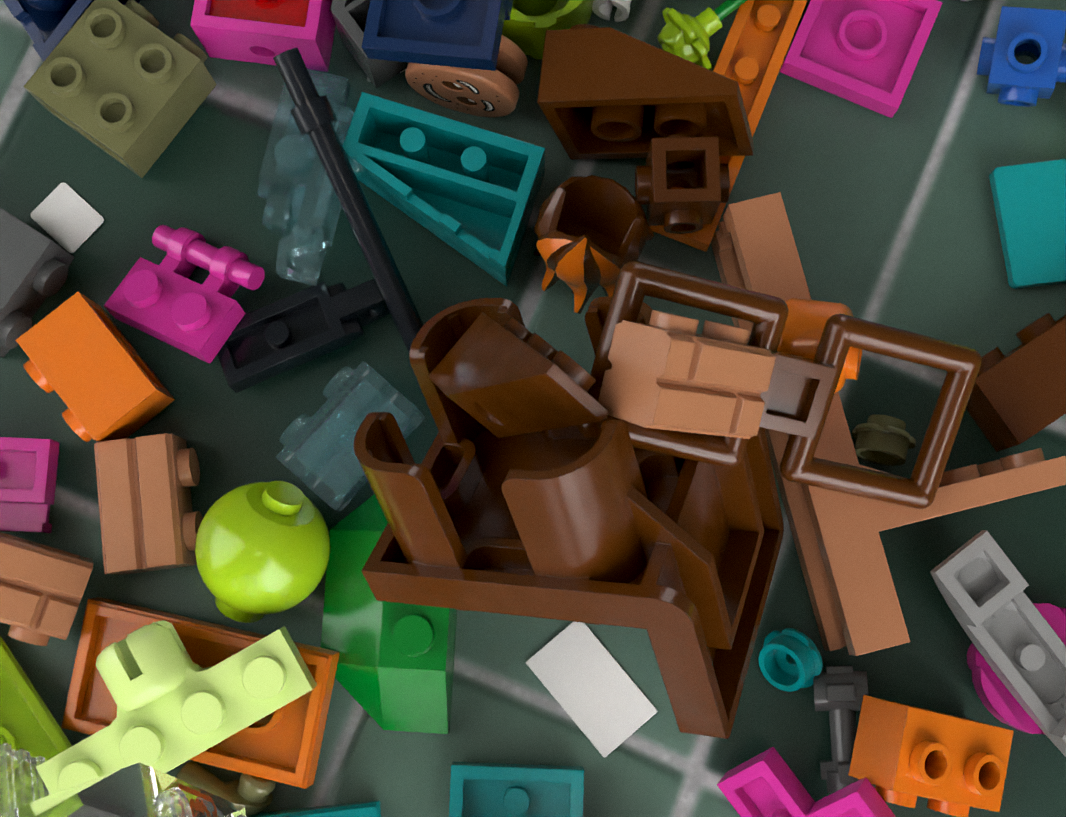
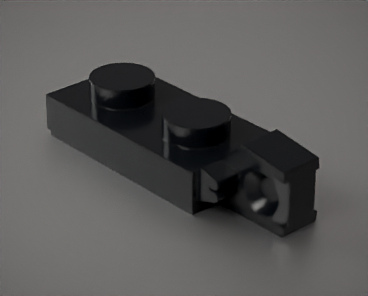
(298, 331)

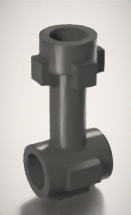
(840, 693)

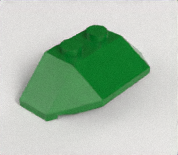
(391, 653)

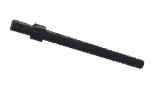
(316, 118)

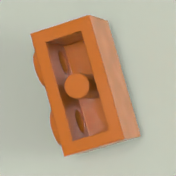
(92, 371)
(930, 756)

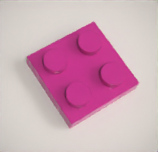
(861, 48)

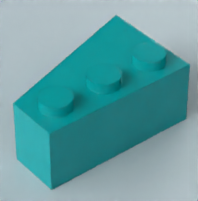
(449, 178)

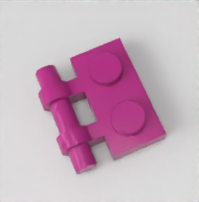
(177, 309)

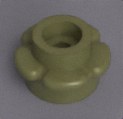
(883, 440)

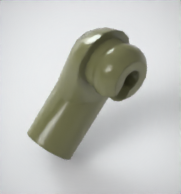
(248, 791)

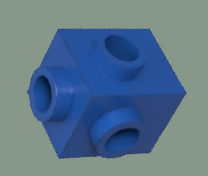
(1028, 33)

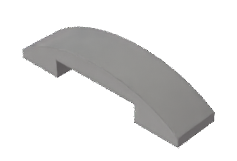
(1007, 630)

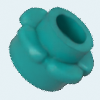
(789, 660)

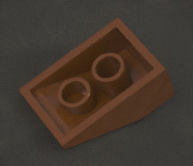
(618, 93)

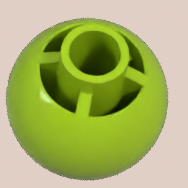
(262, 549)

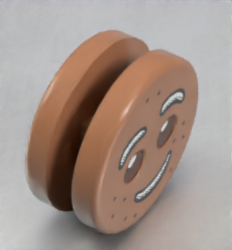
(473, 90)

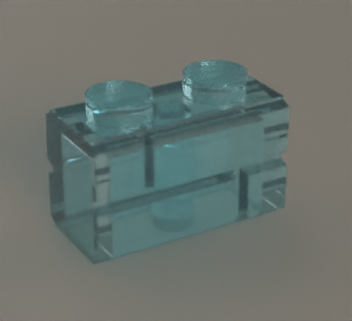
(322, 446)

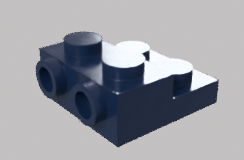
(436, 31)

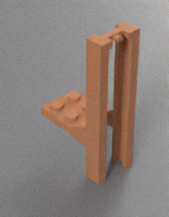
(833, 529)

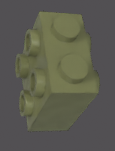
(123, 82)

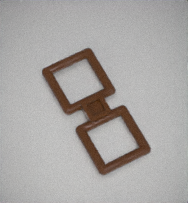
(798, 387)

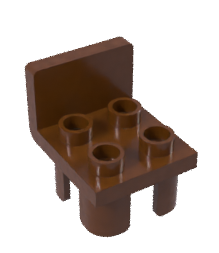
(578, 529)

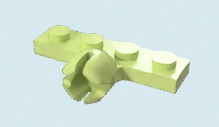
(174, 706)

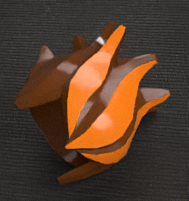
(588, 235)

